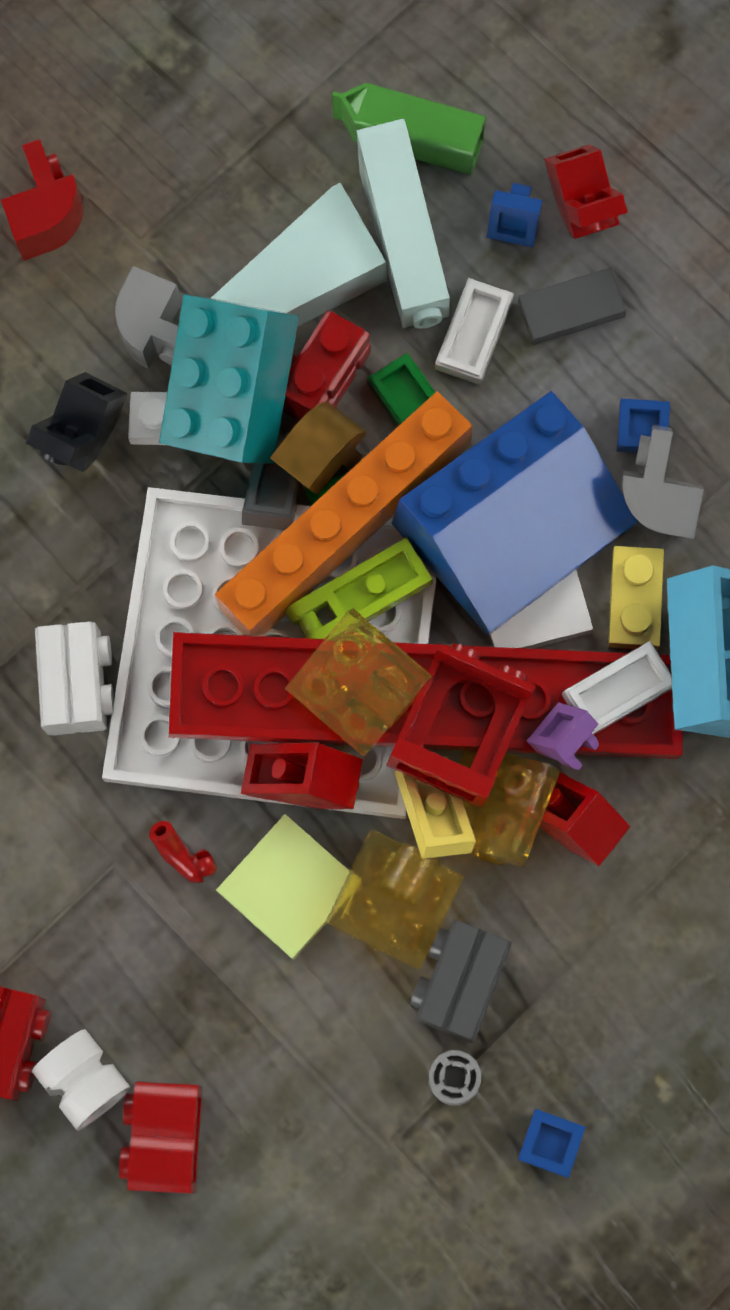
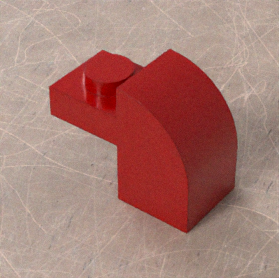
(584, 191)
(46, 214)

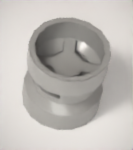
(456, 1085)

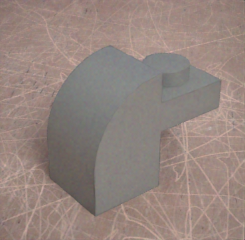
(146, 316)
(658, 501)

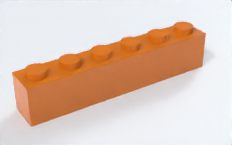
(344, 517)

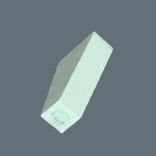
(402, 224)
(312, 263)

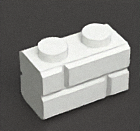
(73, 678)

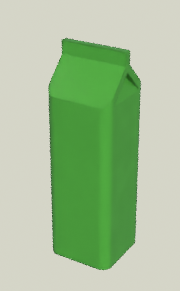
(436, 131)

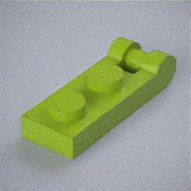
(367, 588)

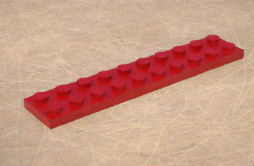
(238, 692)

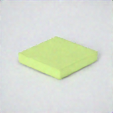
(286, 886)

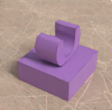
(564, 733)

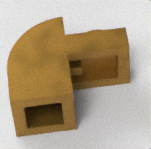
(320, 446)

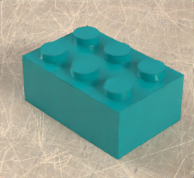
(228, 379)

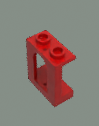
(510, 698)

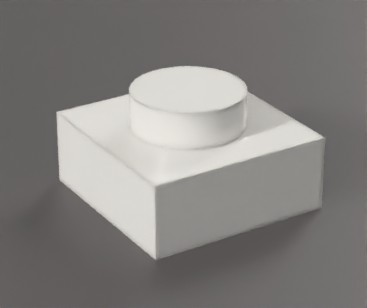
(146, 417)

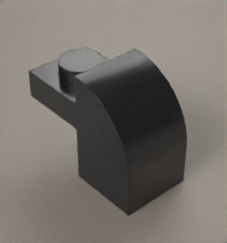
(79, 423)

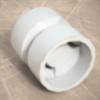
(80, 1078)

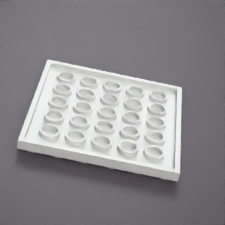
(183, 558)

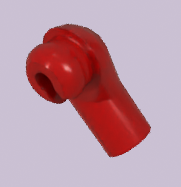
(176, 854)

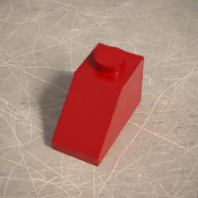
(302, 775)
(582, 820)

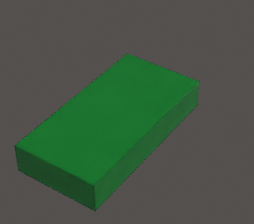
(400, 388)

